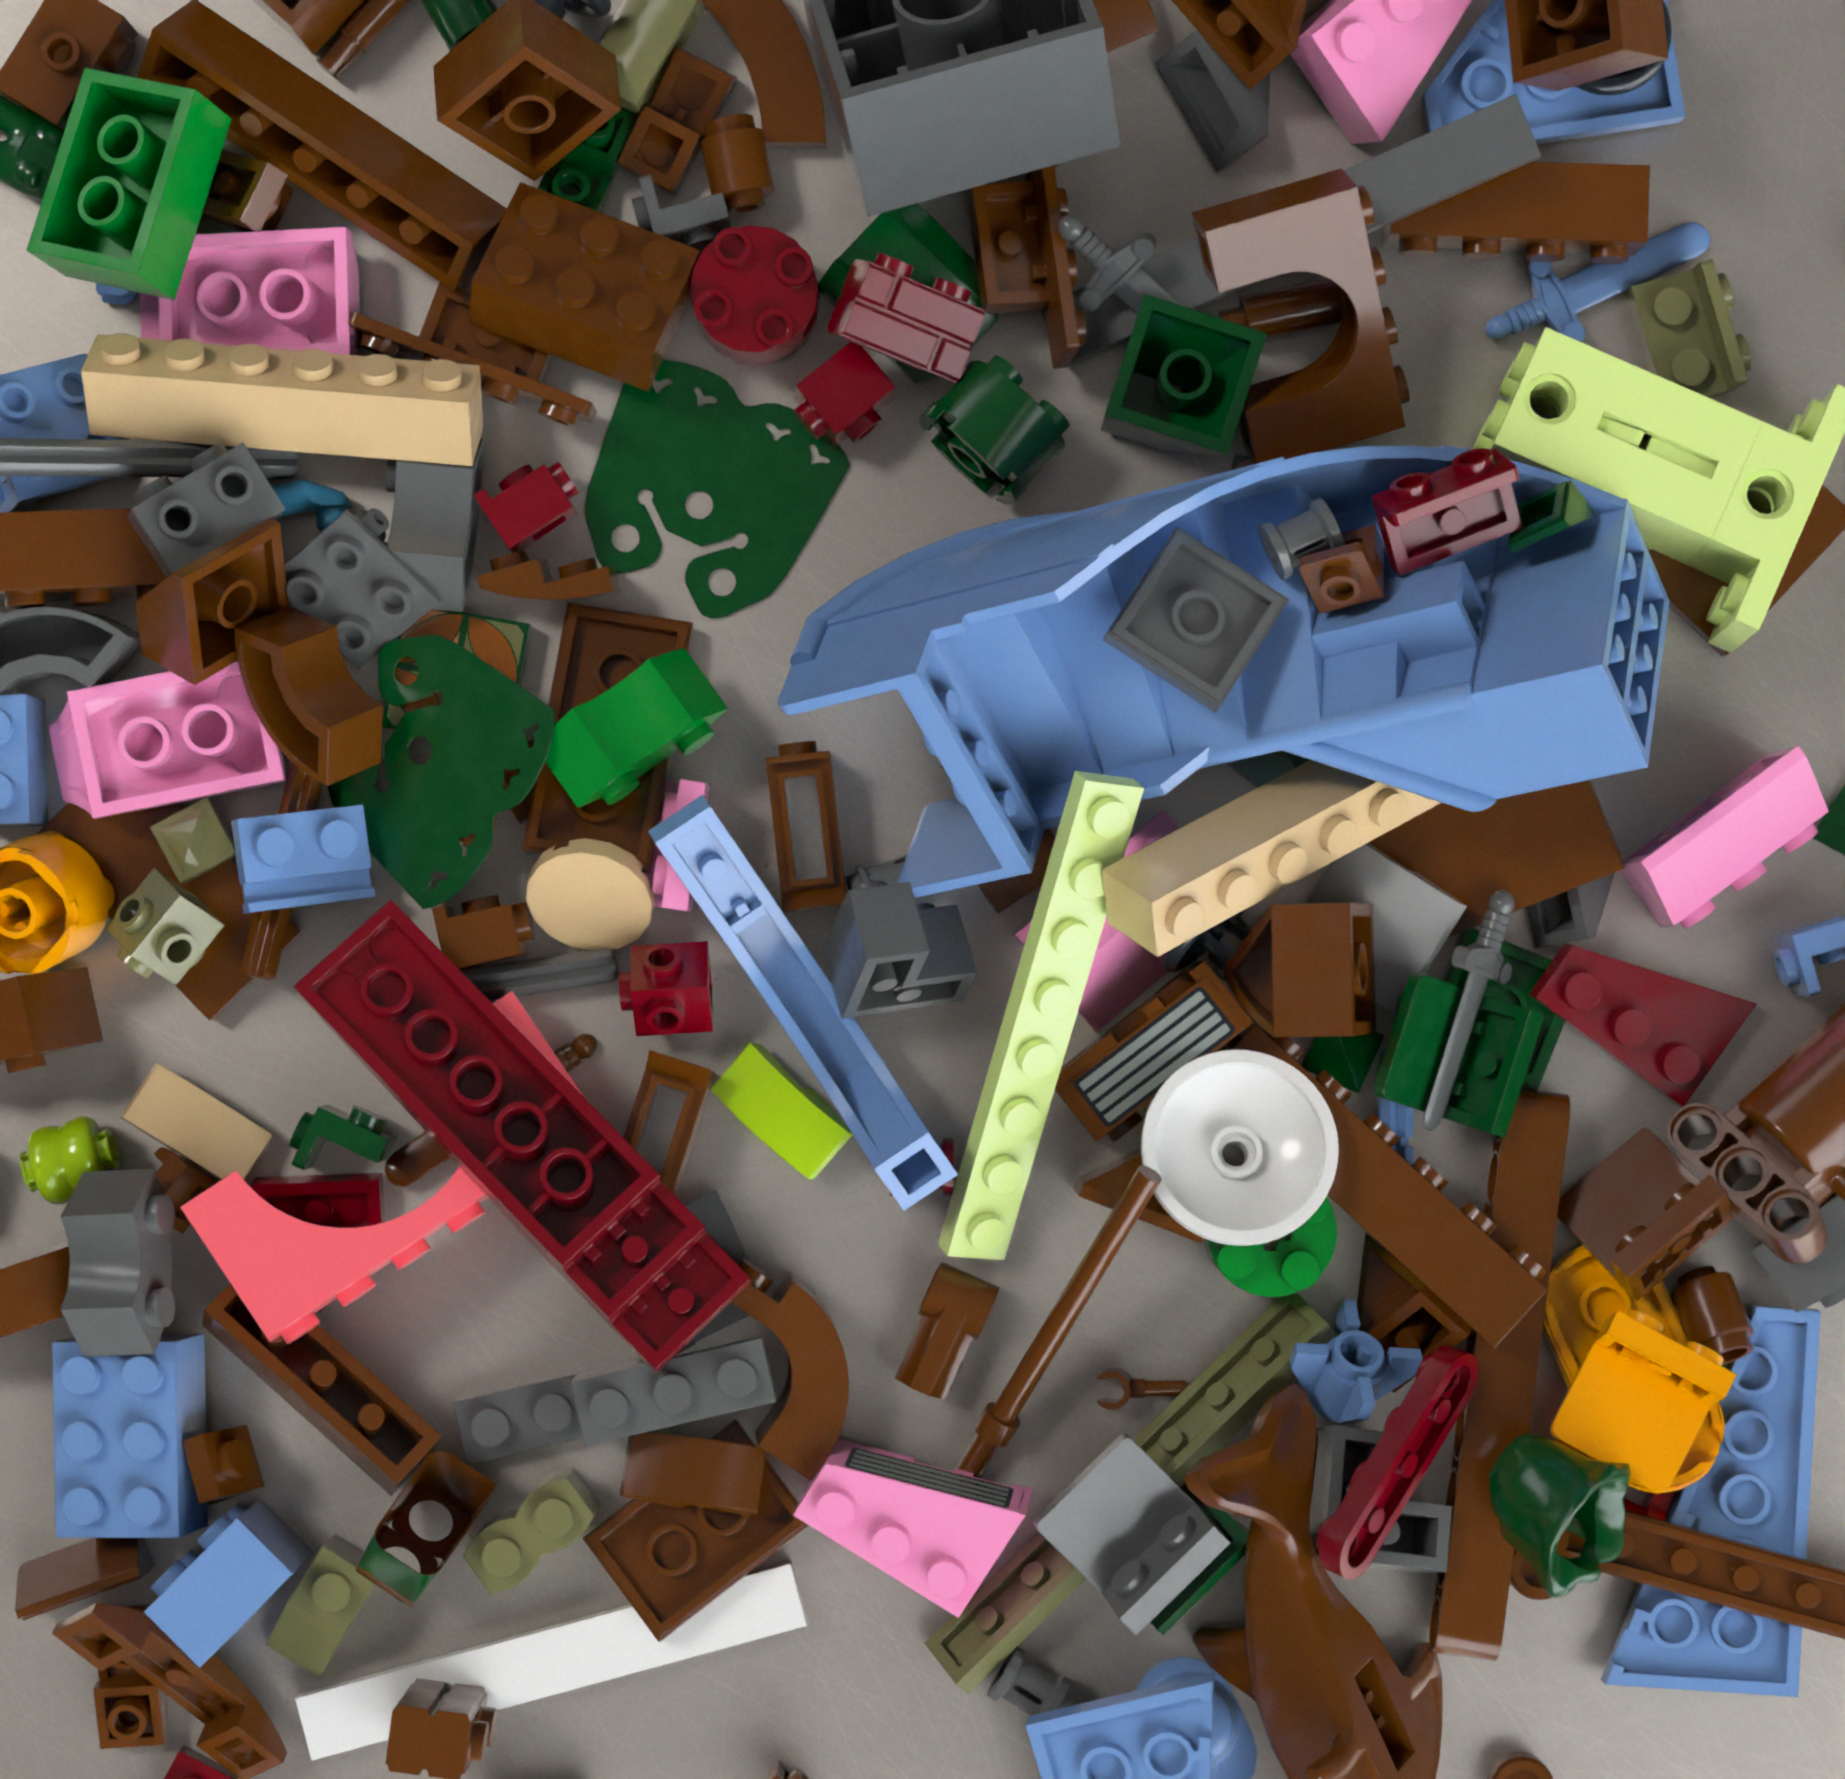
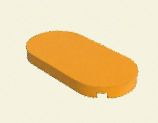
(1579, 1302)

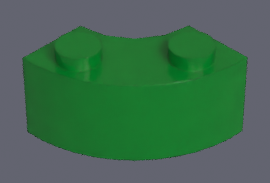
(633, 728)

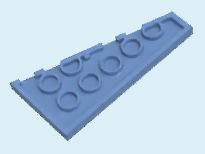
(1750, 1495)
(1129, 1735)

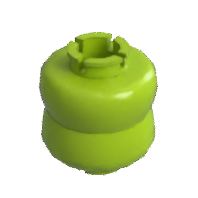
(63, 1153)

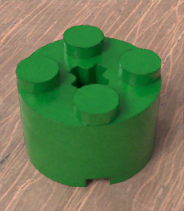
(1285, 1264)

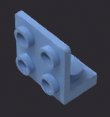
(43, 404)

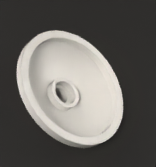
(1267, 1114)

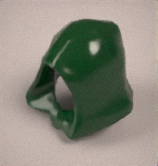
(1547, 1488)

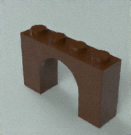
(1318, 230)

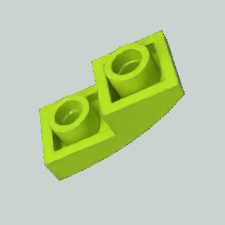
(781, 1112)

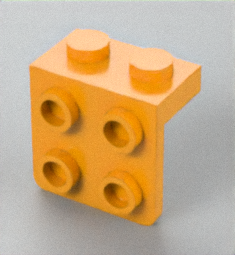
(1640, 1399)

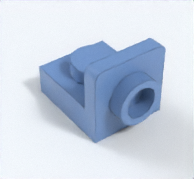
(1798, 946)

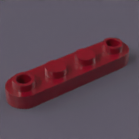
(1398, 1462)

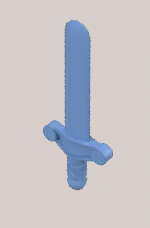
(1559, 300)

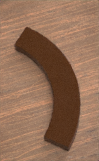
(777, 67)

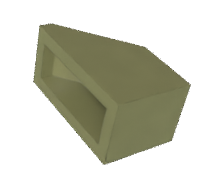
(322, 1607)

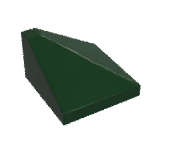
(1549, 514)
(1343, 1057)

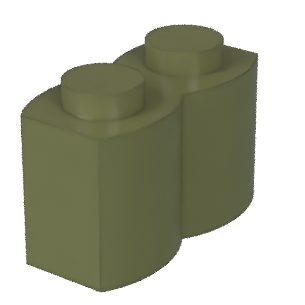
(519, 1537)

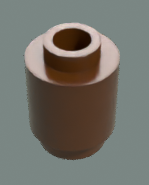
(737, 162)
(1713, 1313)

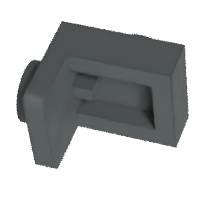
(689, 223)

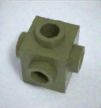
(163, 928)

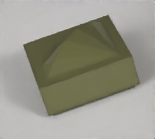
(194, 840)

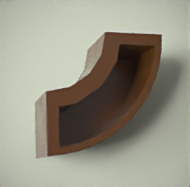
(308, 695)

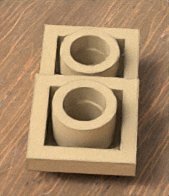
(195, 1124)

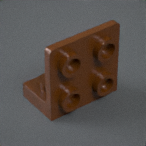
(1643, 1212)

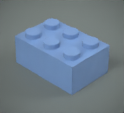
(122, 1440)

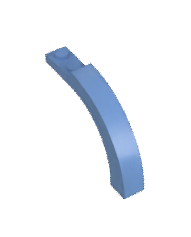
(803, 1002)

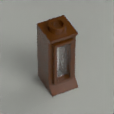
(806, 827)
(668, 1114)

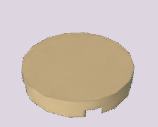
(590, 895)

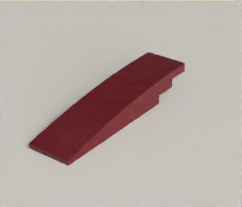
(523, 1135)

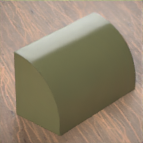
(644, 41)

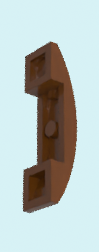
(235, 1723)

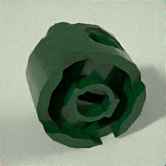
(995, 429)

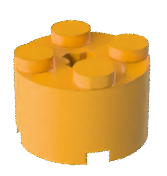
(49, 902)

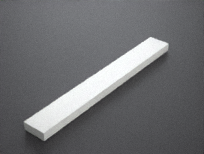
(553, 1659)

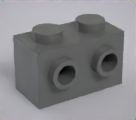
(204, 508)

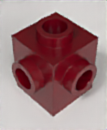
(669, 988)

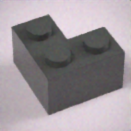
(896, 952)
(1422, 1530)

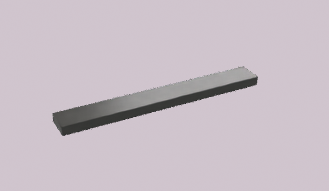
(1397, 184)

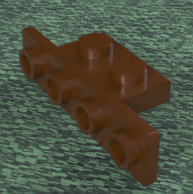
(1024, 257)
(505, 365)

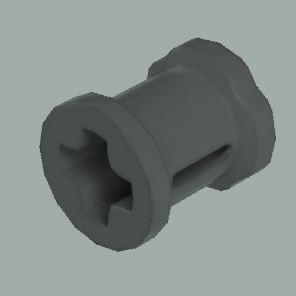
(1300, 536)
(1028, 1685)

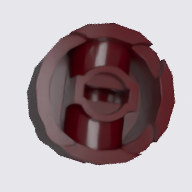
(755, 294)

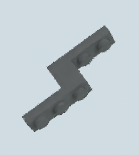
(615, 1400)

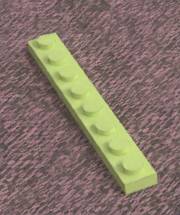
(1039, 1016)

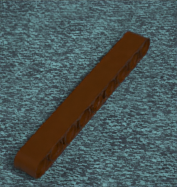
(1524, 1206)

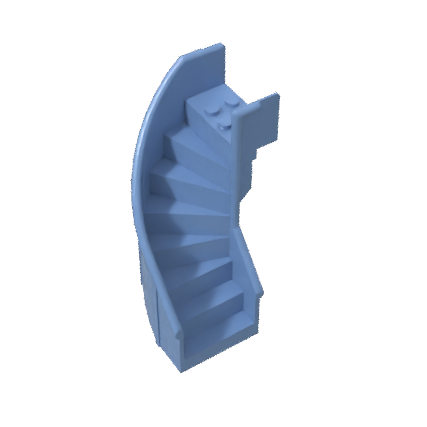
(1451, 686)

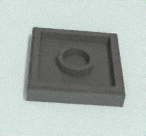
(1195, 619)

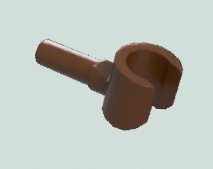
(1138, 1388)

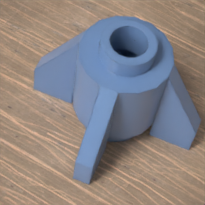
(1350, 1369)

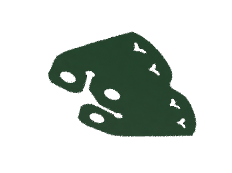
(717, 449)
(461, 785)

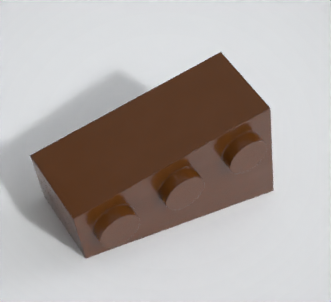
(45, 1016)

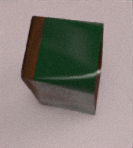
(437, 1479)

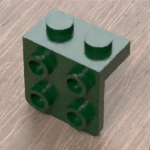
(1491, 1064)

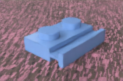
(303, 858)

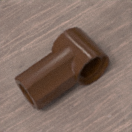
(950, 1317)

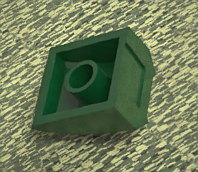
(919, 241)

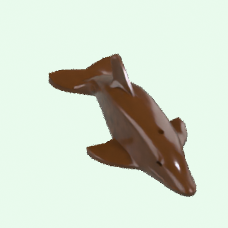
(1305, 1651)

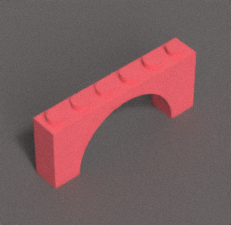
(296, 1267)

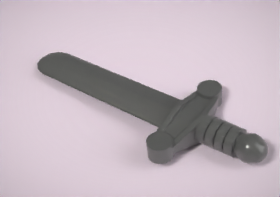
(1115, 269)
(1483, 963)

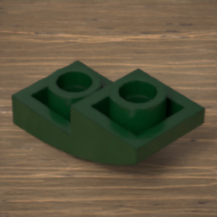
(591, 167)

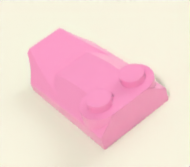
(265, 291)
(161, 743)

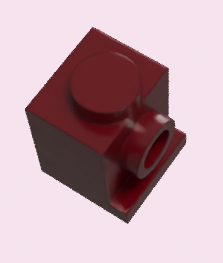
(530, 505)

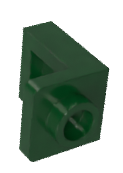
(356, 1131)

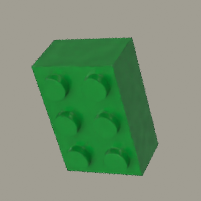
(129, 183)

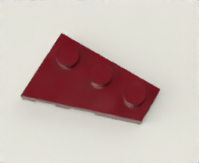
(1642, 1018)

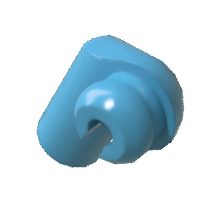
(312, 498)

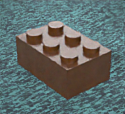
(583, 286)

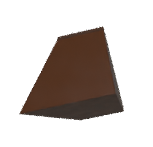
(1248, 33)
(1402, 1308)

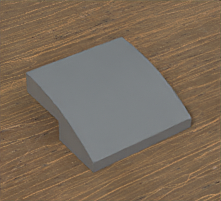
(1408, 914)

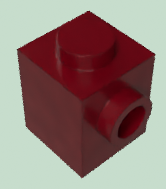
(843, 396)

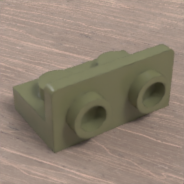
(1689, 330)

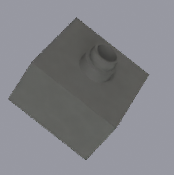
(961, 90)

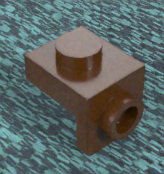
(1347, 572)
(223, 1464)

